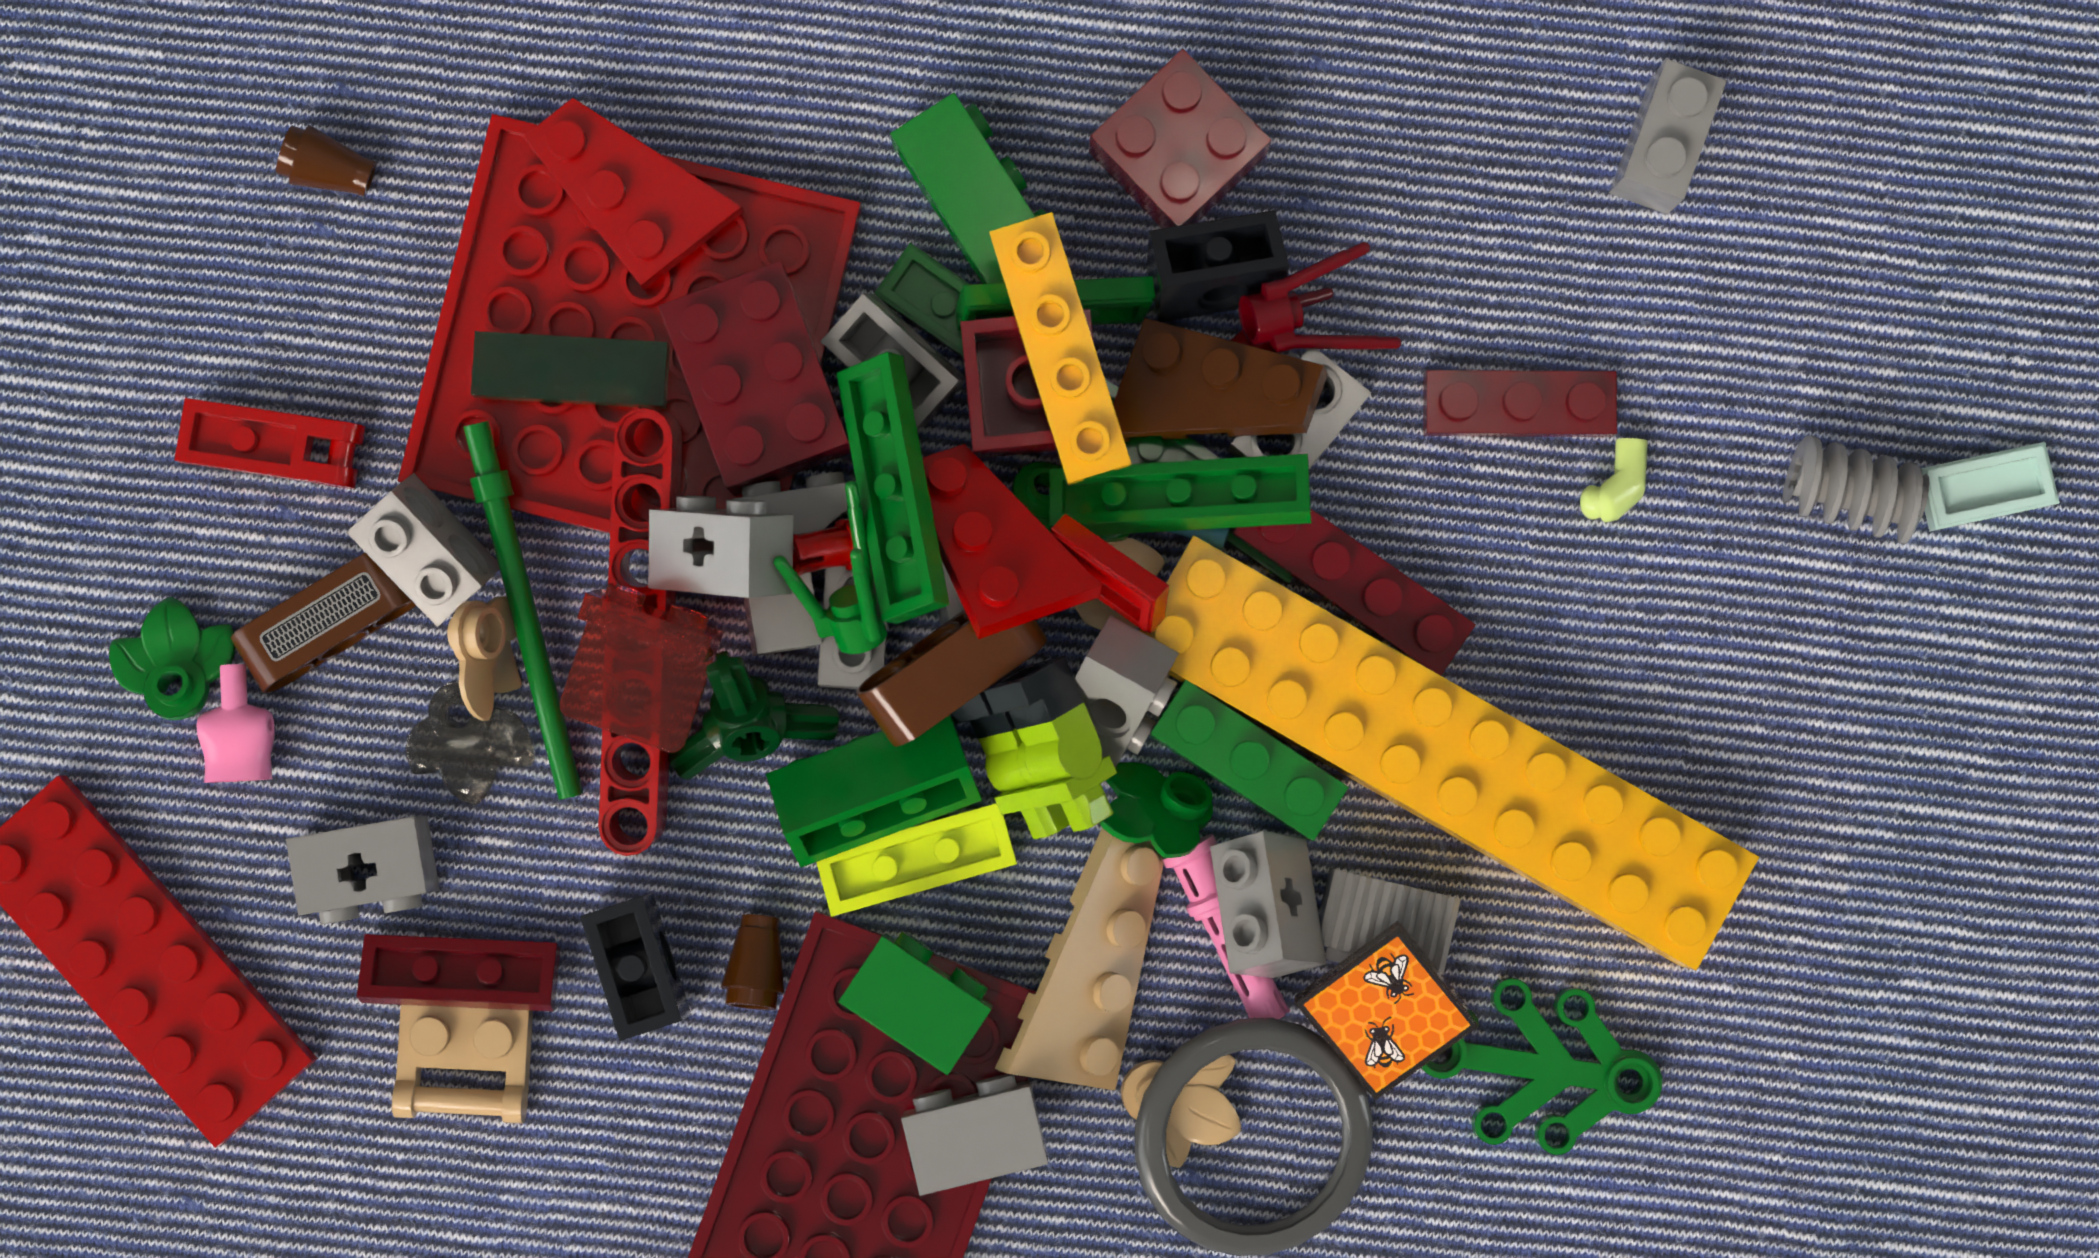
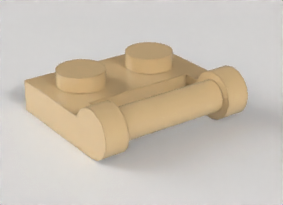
(463, 1041)

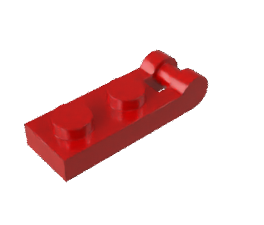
(267, 443)

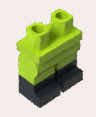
(1041, 748)

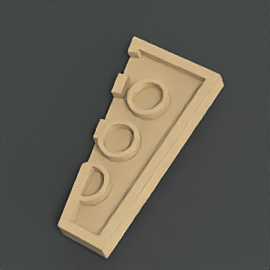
(1087, 996)

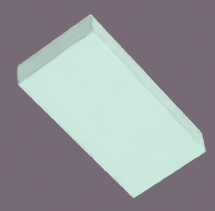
(1989, 486)

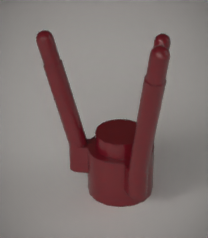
(1279, 311)

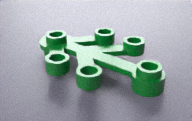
(1554, 1070)

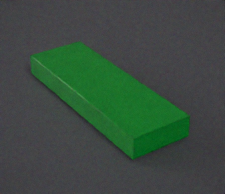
(1107, 298)

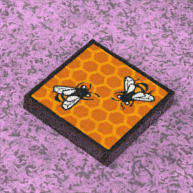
(1386, 1010)

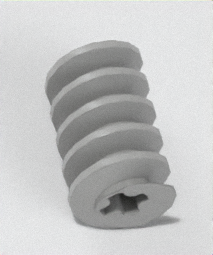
(1857, 486)

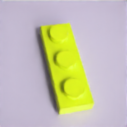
(917, 859)

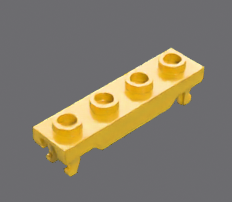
(1060, 348)

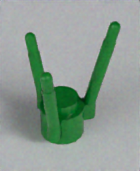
(853, 609)

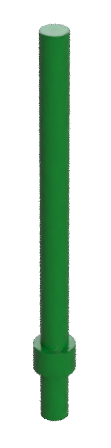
(492, 489)

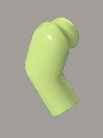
(1623, 488)

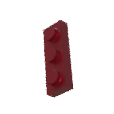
(1519, 403)
(458, 972)

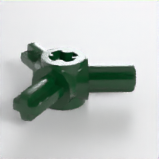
(748, 720)

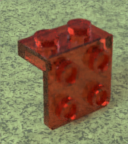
(639, 667)

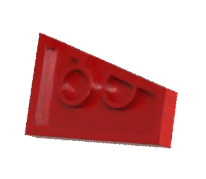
(629, 192)
(996, 549)

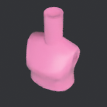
(236, 735)

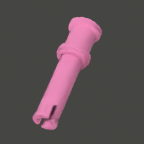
(1197, 878)

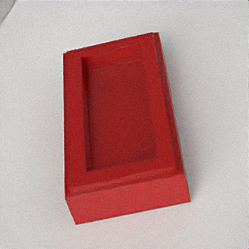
(1124, 583)

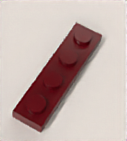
(1364, 588)

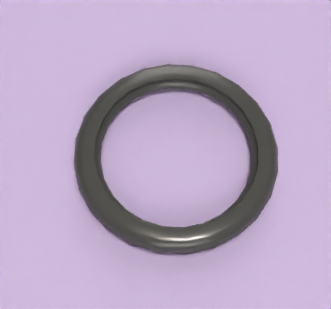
(1182, 1067)

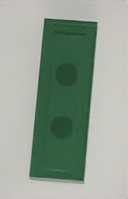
(570, 369)

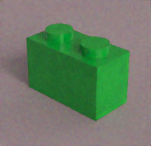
(918, 1001)

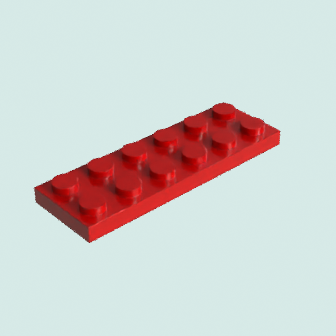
(144, 963)

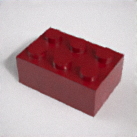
(755, 378)

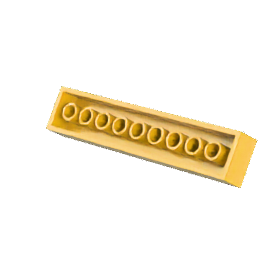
(1450, 757)

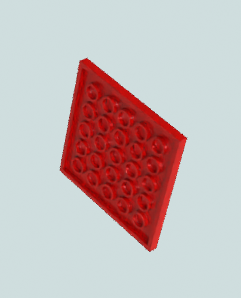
(543, 269)

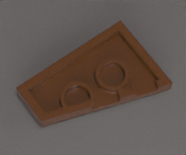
(1207, 384)

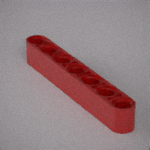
(627, 534)

